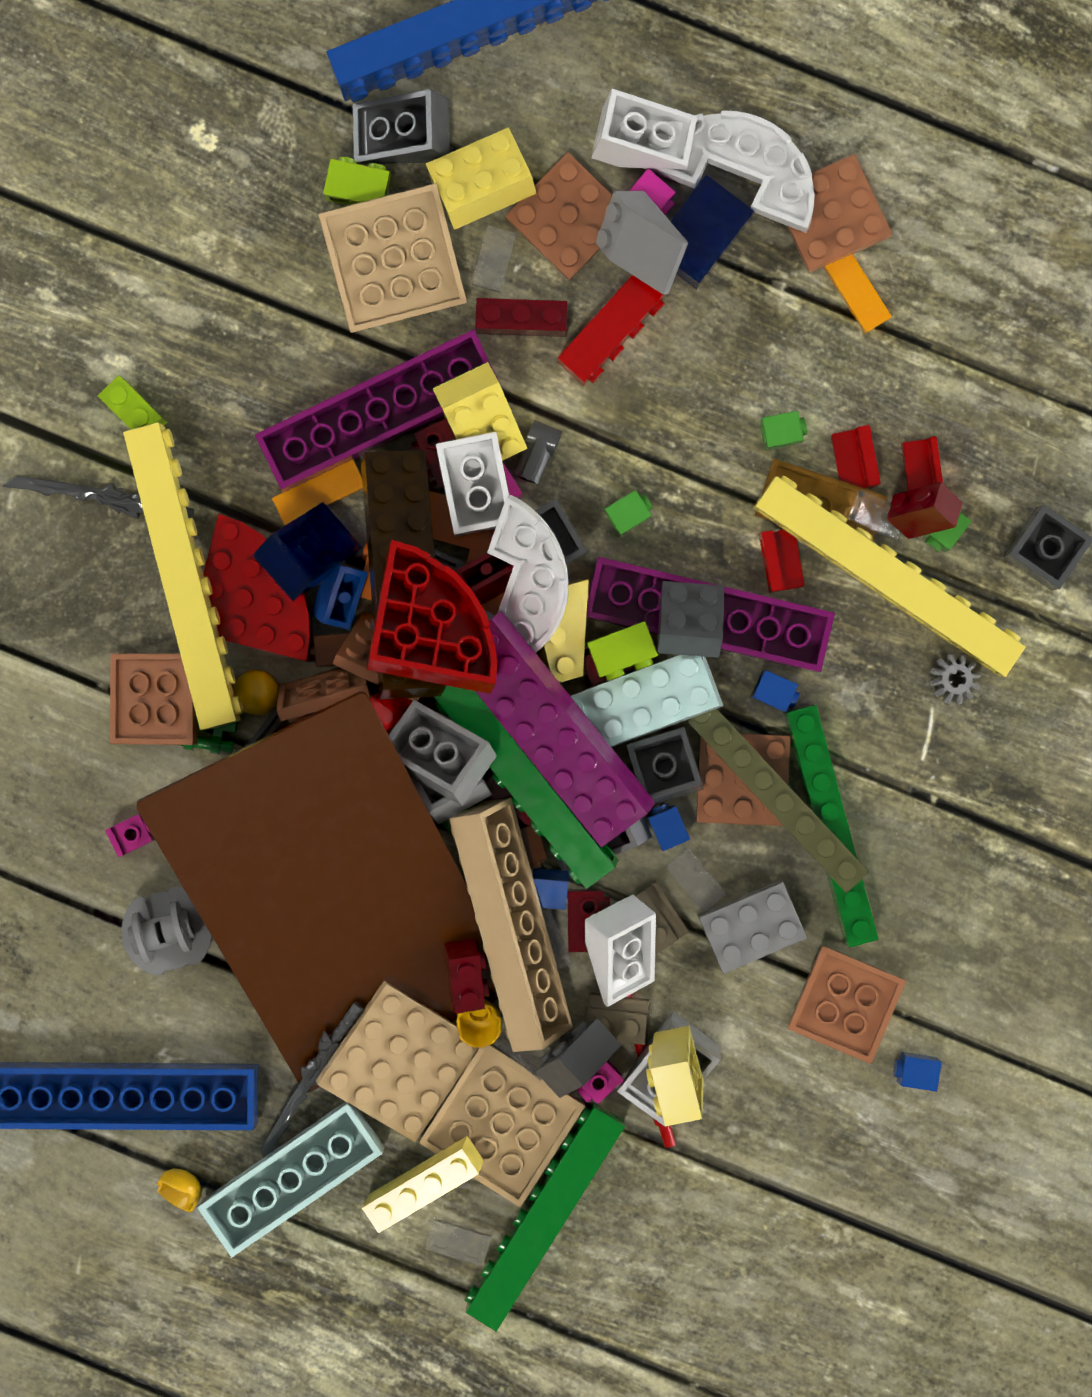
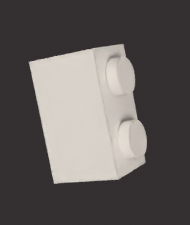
(643, 134)
(473, 482)
(622, 948)

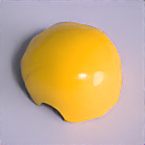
(257, 692)
(481, 1025)
(180, 1189)

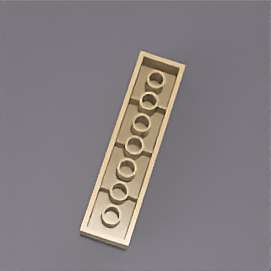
(511, 924)

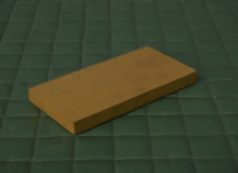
(832, 492)

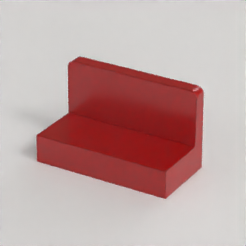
(856, 457)
(921, 463)
(781, 560)

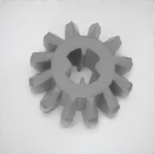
(956, 690)

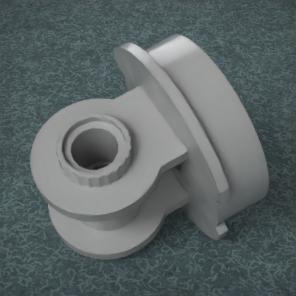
(164, 932)

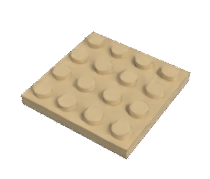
(392, 257)
(397, 1062)
(508, 1118)

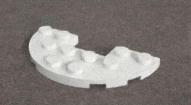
(758, 153)
(539, 578)

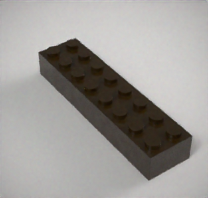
(399, 511)

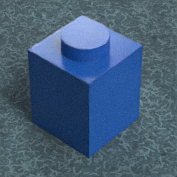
(775, 691)
(668, 826)
(551, 887)
(917, 1071)

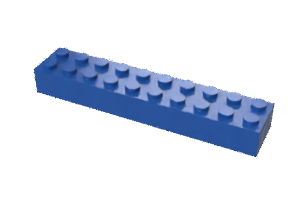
(436, 39)
(128, 1096)

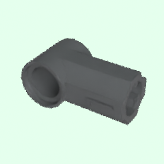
(541, 445)

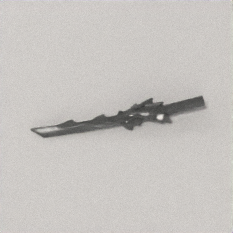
(108, 495)
(327, 1046)

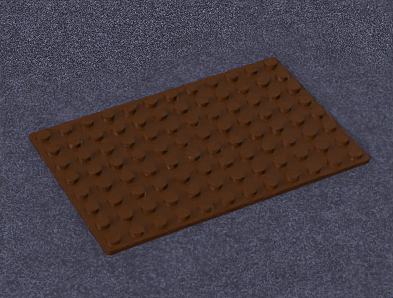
(317, 873)

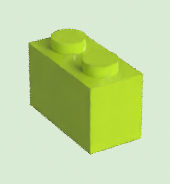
(354, 183)
(129, 404)
(622, 650)

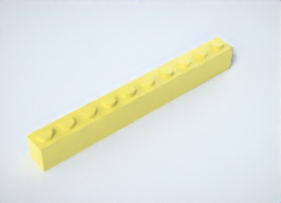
(182, 576)
(889, 577)

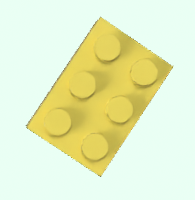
(481, 178)
(478, 407)
(676, 1076)

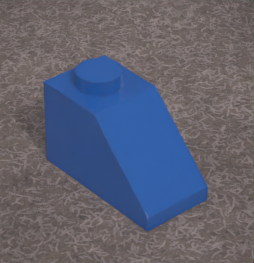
(339, 596)

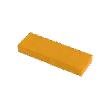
(858, 293)
(324, 488)

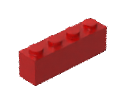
(609, 329)

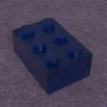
(710, 225)
(307, 550)

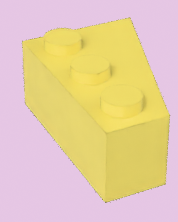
(566, 648)

